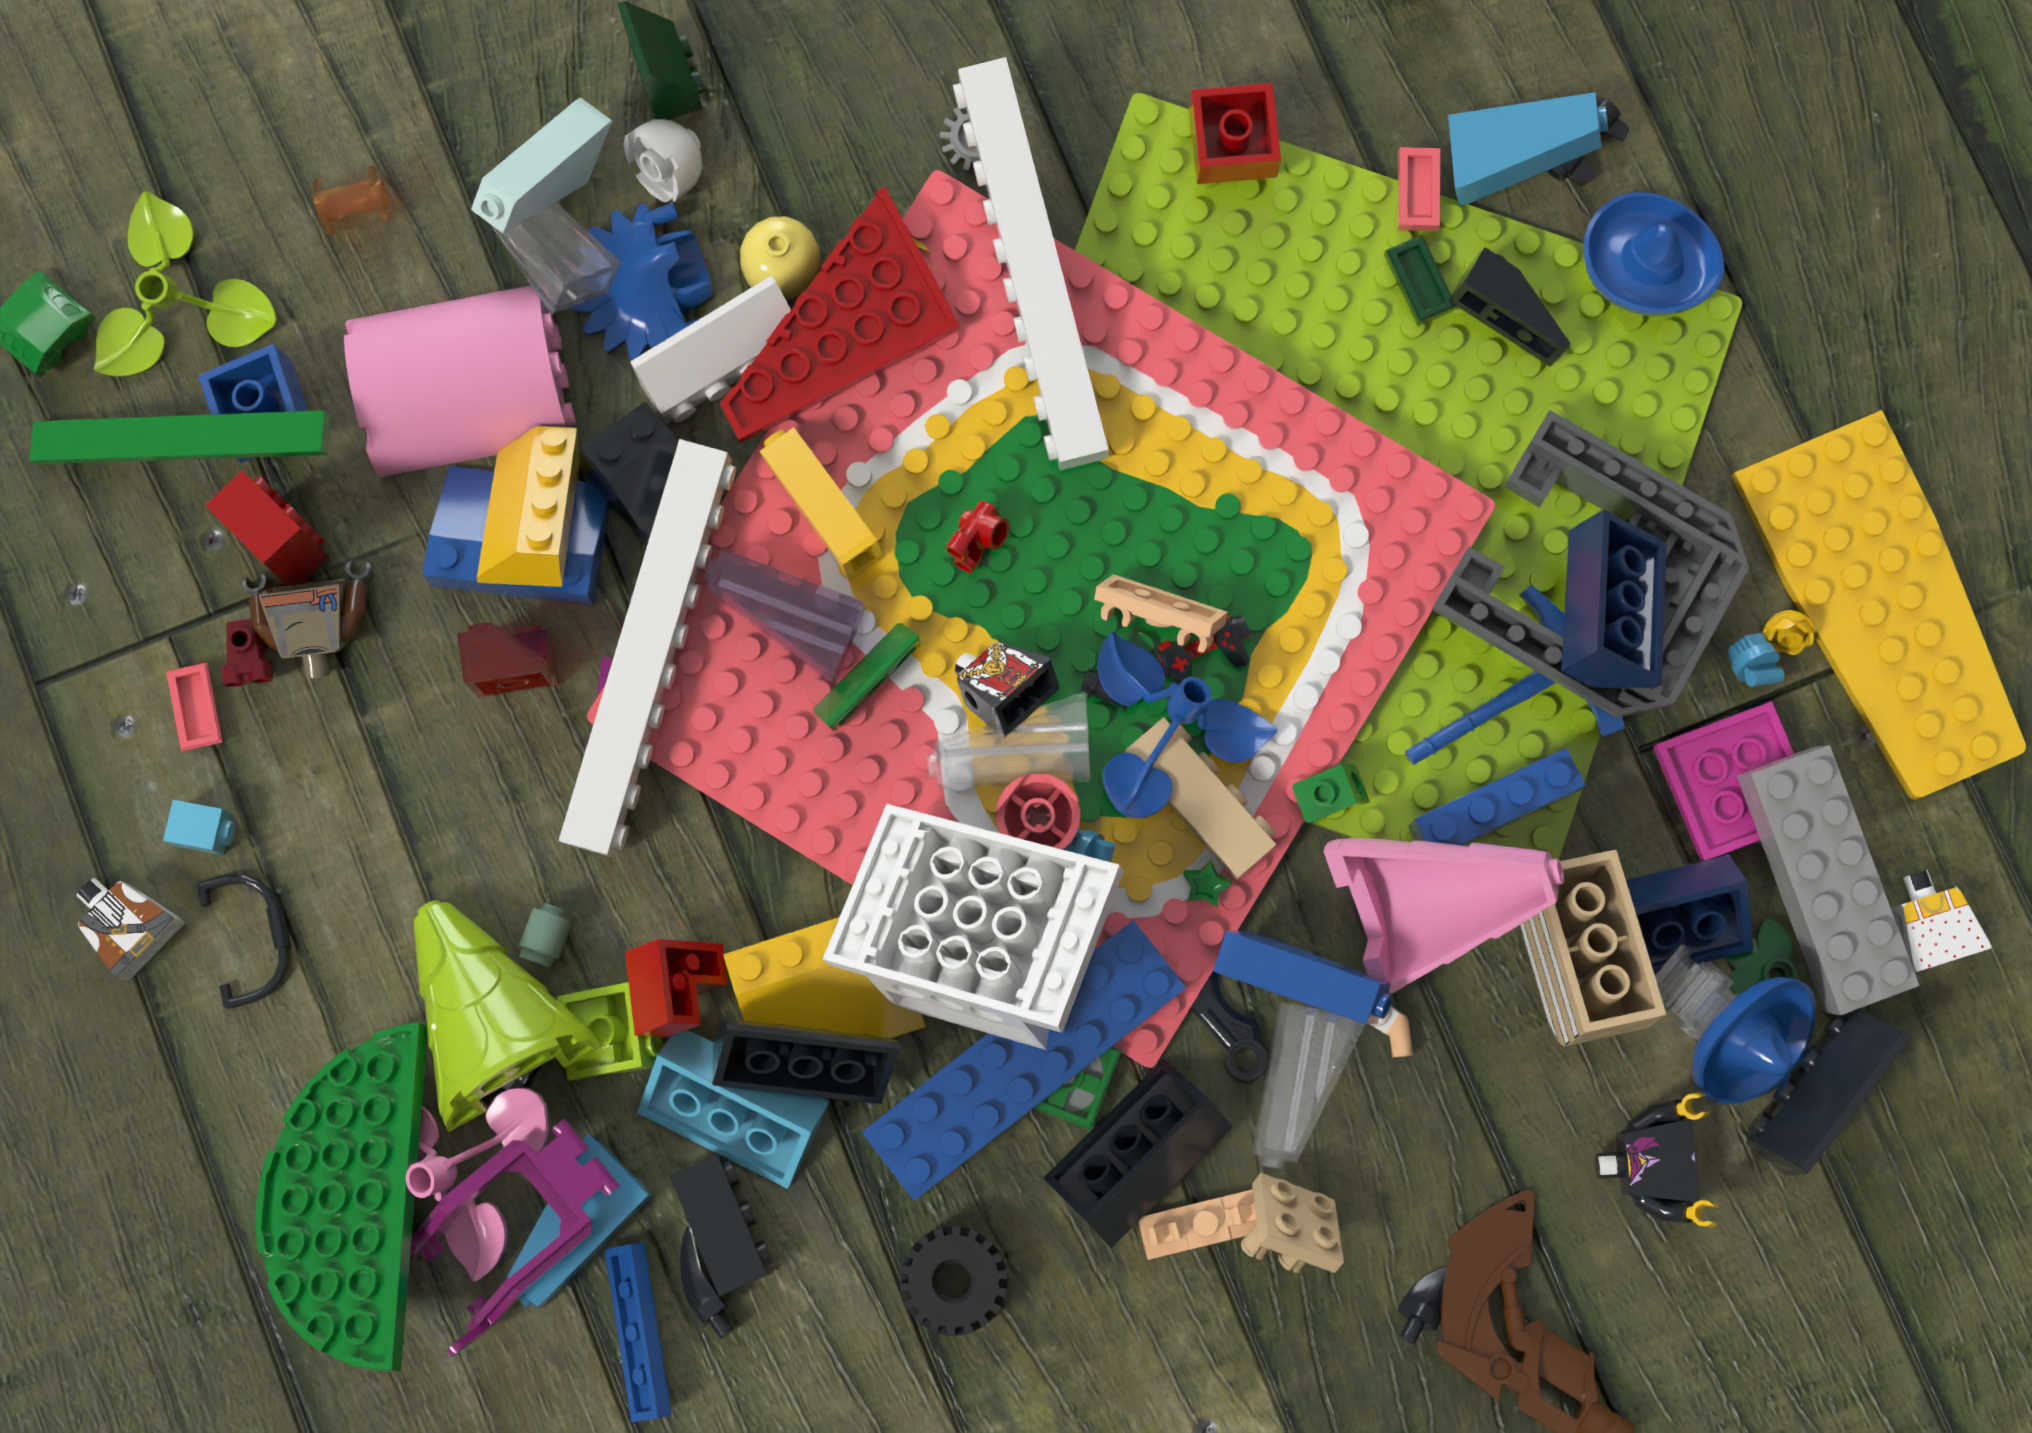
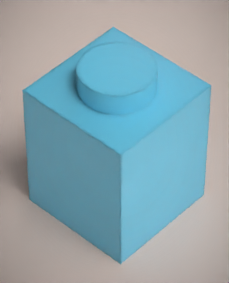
(199, 827)

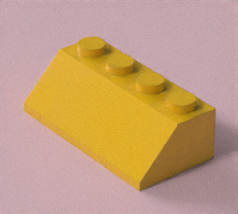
(531, 509)

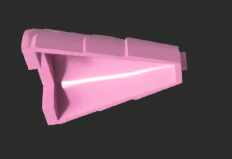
(1437, 899)

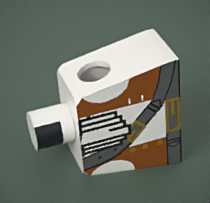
(125, 926)

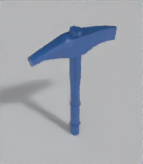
(1550, 617)

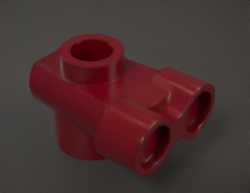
(248, 662)

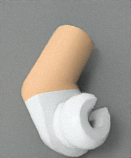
(1397, 1028)

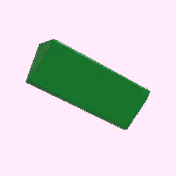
(867, 676)

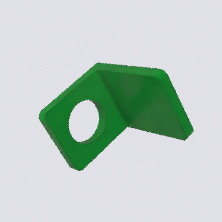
(1330, 792)

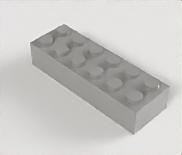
(1828, 880)

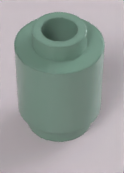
(545, 935)

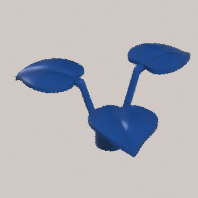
(1134, 673)

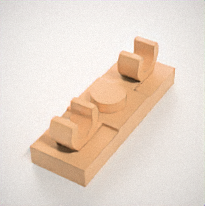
(1160, 609)
(1198, 1224)

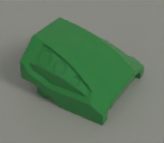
(41, 323)

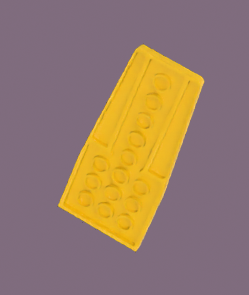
(1884, 601)

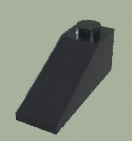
(1506, 302)

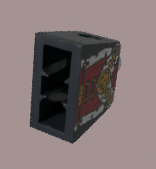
(1005, 684)

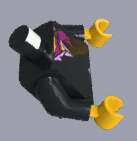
(1659, 1162)

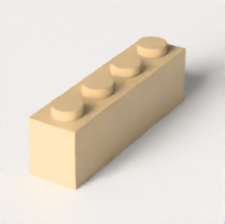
(1205, 804)

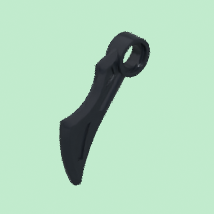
(1230, 1029)

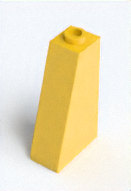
(821, 501)

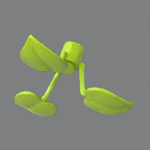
(126, 339)

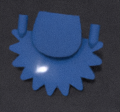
(653, 284)

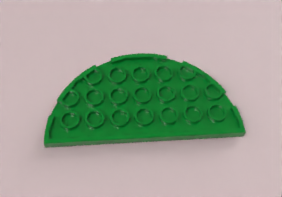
(339, 1204)

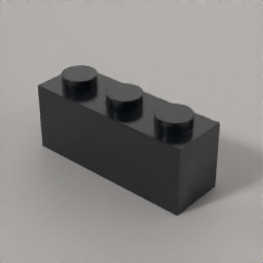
(722, 1224)

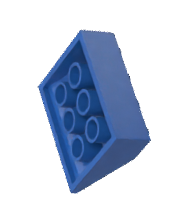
(459, 532)

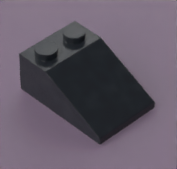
(632, 466)

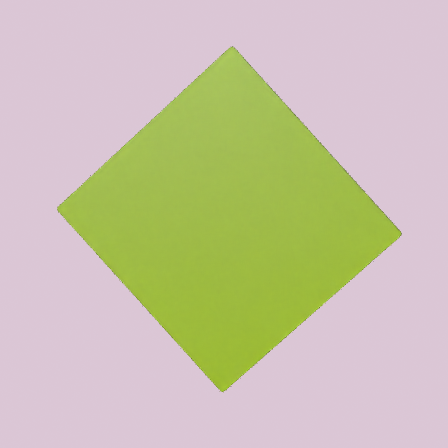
(1305, 287)

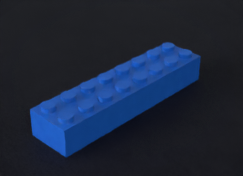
(1005, 1079)

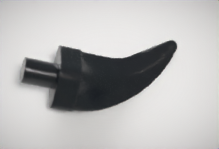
(700, 1294)
(1422, 1305)

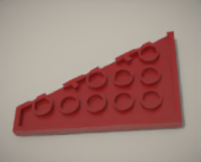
(853, 320)

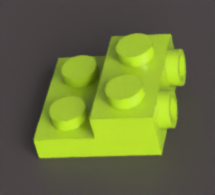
(609, 1016)

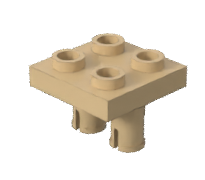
(1295, 1225)

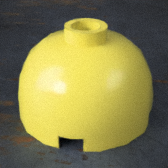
(780, 250)

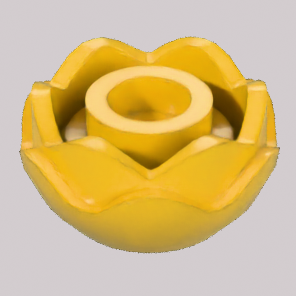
(1789, 632)

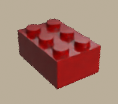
(269, 528)

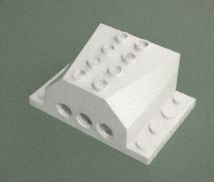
(973, 924)

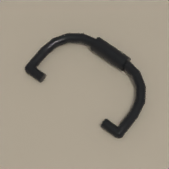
(277, 927)

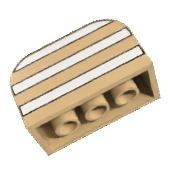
(1592, 955)

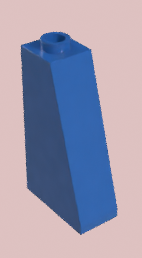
(1303, 976)

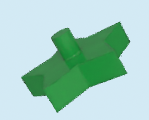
(1206, 883)

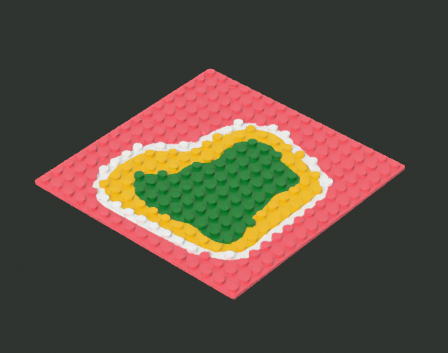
(1210, 490)

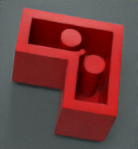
(666, 983)

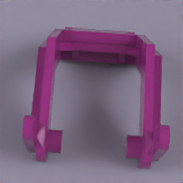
(563, 1186)

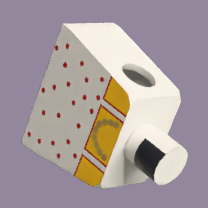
(1937, 925)

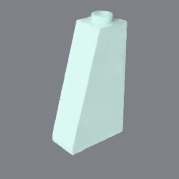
(543, 167)

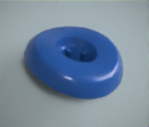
(1652, 255)
(1754, 1041)

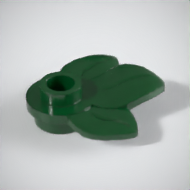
(1770, 951)

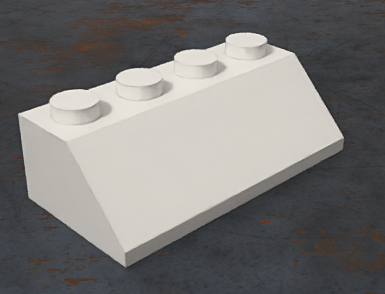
(710, 352)

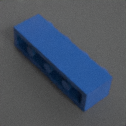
(1501, 802)

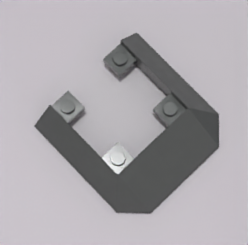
(1701, 562)

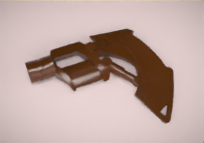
(1482, 1257)

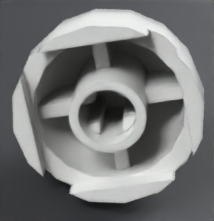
(666, 156)

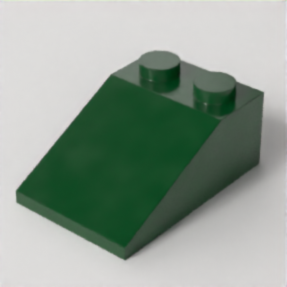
(662, 62)

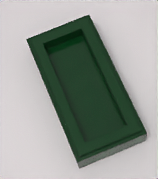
(1419, 280)

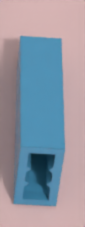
(1520, 141)
(608, 1217)

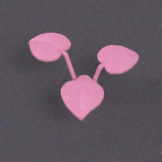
(479, 1231)

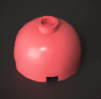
(1039, 811)

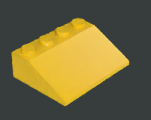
(795, 987)

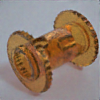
(351, 200)

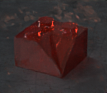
(505, 662)

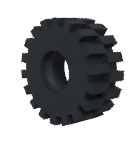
(920, 1286)

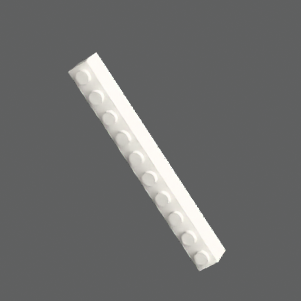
(1032, 264)
(647, 648)

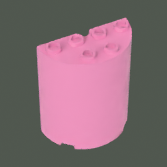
(455, 378)

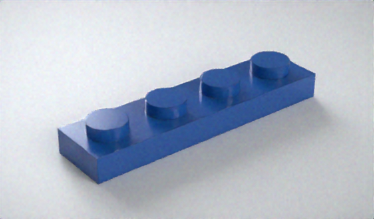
(638, 1332)

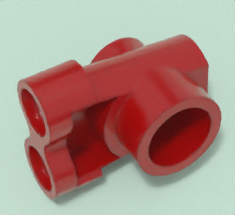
(977, 530)

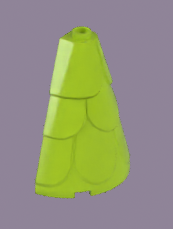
(484, 1014)

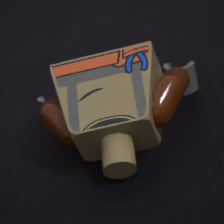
(309, 616)

